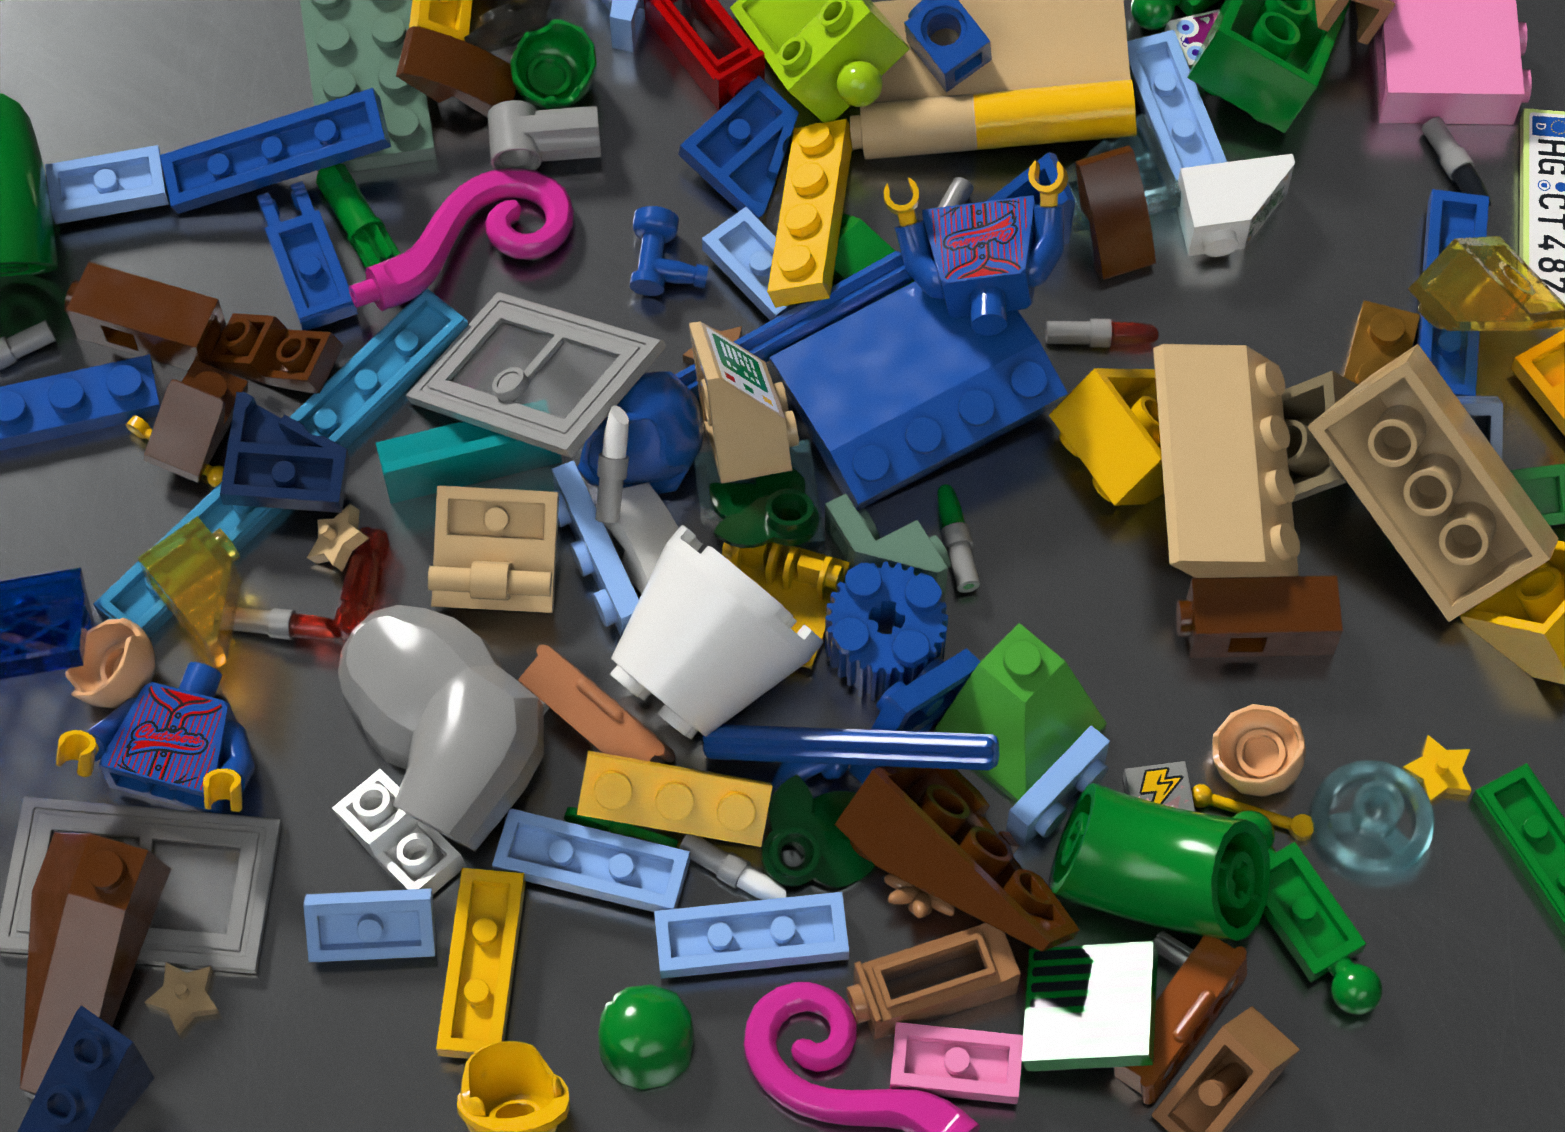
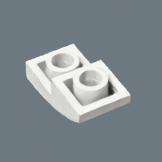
(642, 531)
(399, 843)

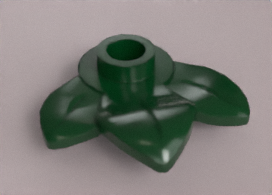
(765, 511)
(811, 828)

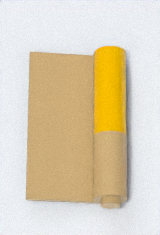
(1051, 80)

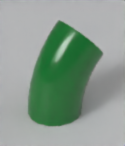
(25, 206)
(1162, 865)

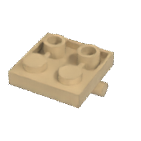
(494, 549)

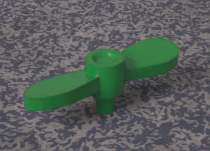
(619, 828)

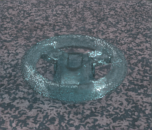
(1380, 796)

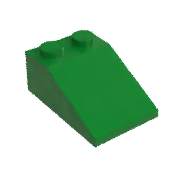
(1265, 57)

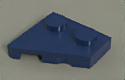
(280, 463)

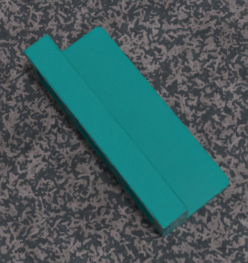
(454, 457)

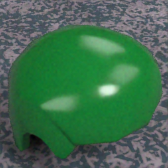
(554, 65)
(645, 1036)

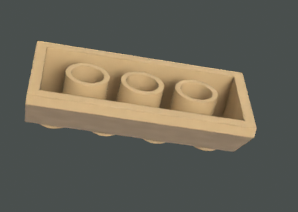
(1225, 462)
(1434, 484)

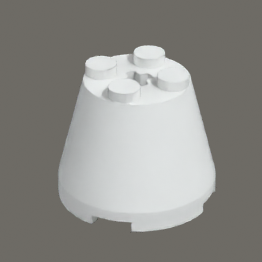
(706, 639)

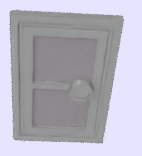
(535, 373)
(215, 888)

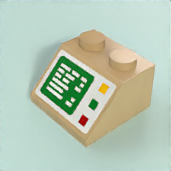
(741, 408)

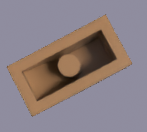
(1227, 1076)

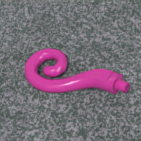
(413, 271)
(891, 1108)

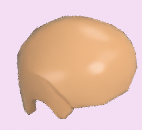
(115, 664)
(1259, 750)

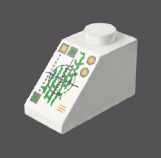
(1230, 201)

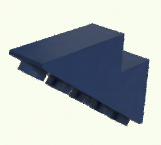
(89, 1081)

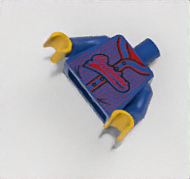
(983, 253)
(169, 745)

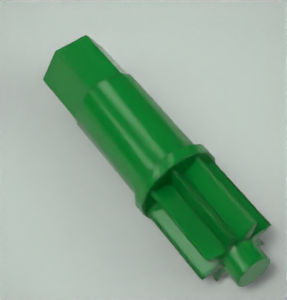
(364, 229)

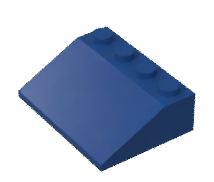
(912, 390)

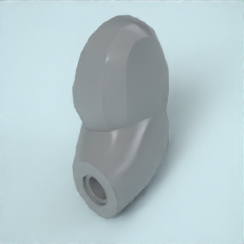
(445, 714)

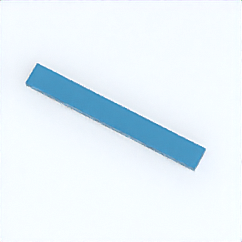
(340, 413)

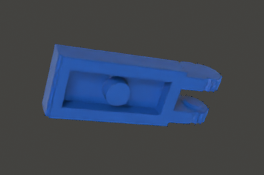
(307, 261)

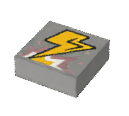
(1160, 784)

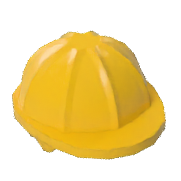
(511, 1091)

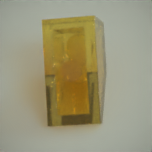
(198, 584)

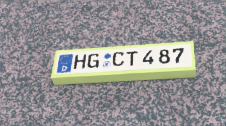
(1543, 196)

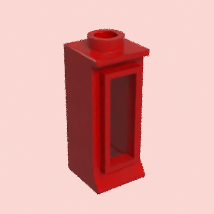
(716, 78)

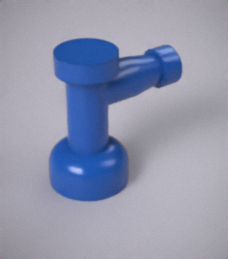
(655, 228)

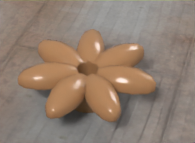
(918, 901)

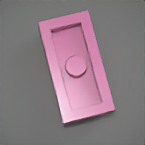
(957, 1062)

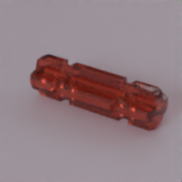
(361, 581)

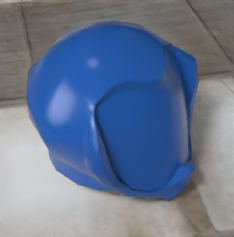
(662, 434)

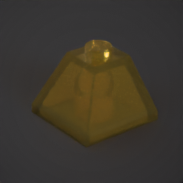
(1485, 288)

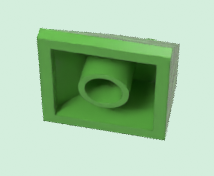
(1028, 703)

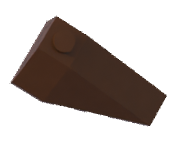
(935, 836)
(83, 937)

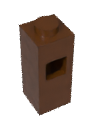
(144, 316)
(1261, 616)

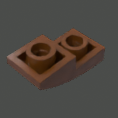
(453, 68)
(1117, 212)
(273, 355)

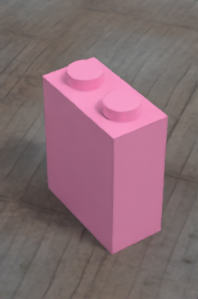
(1451, 62)

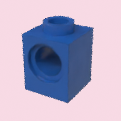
(951, 62)

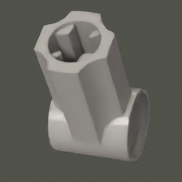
(527, 136)

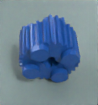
(889, 601)

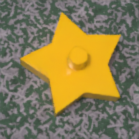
(1440, 770)

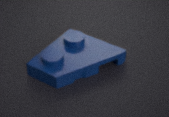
(743, 146)
(922, 701)

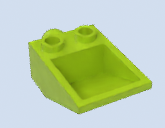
(824, 49)

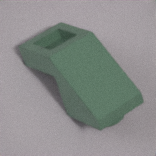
(859, 542)

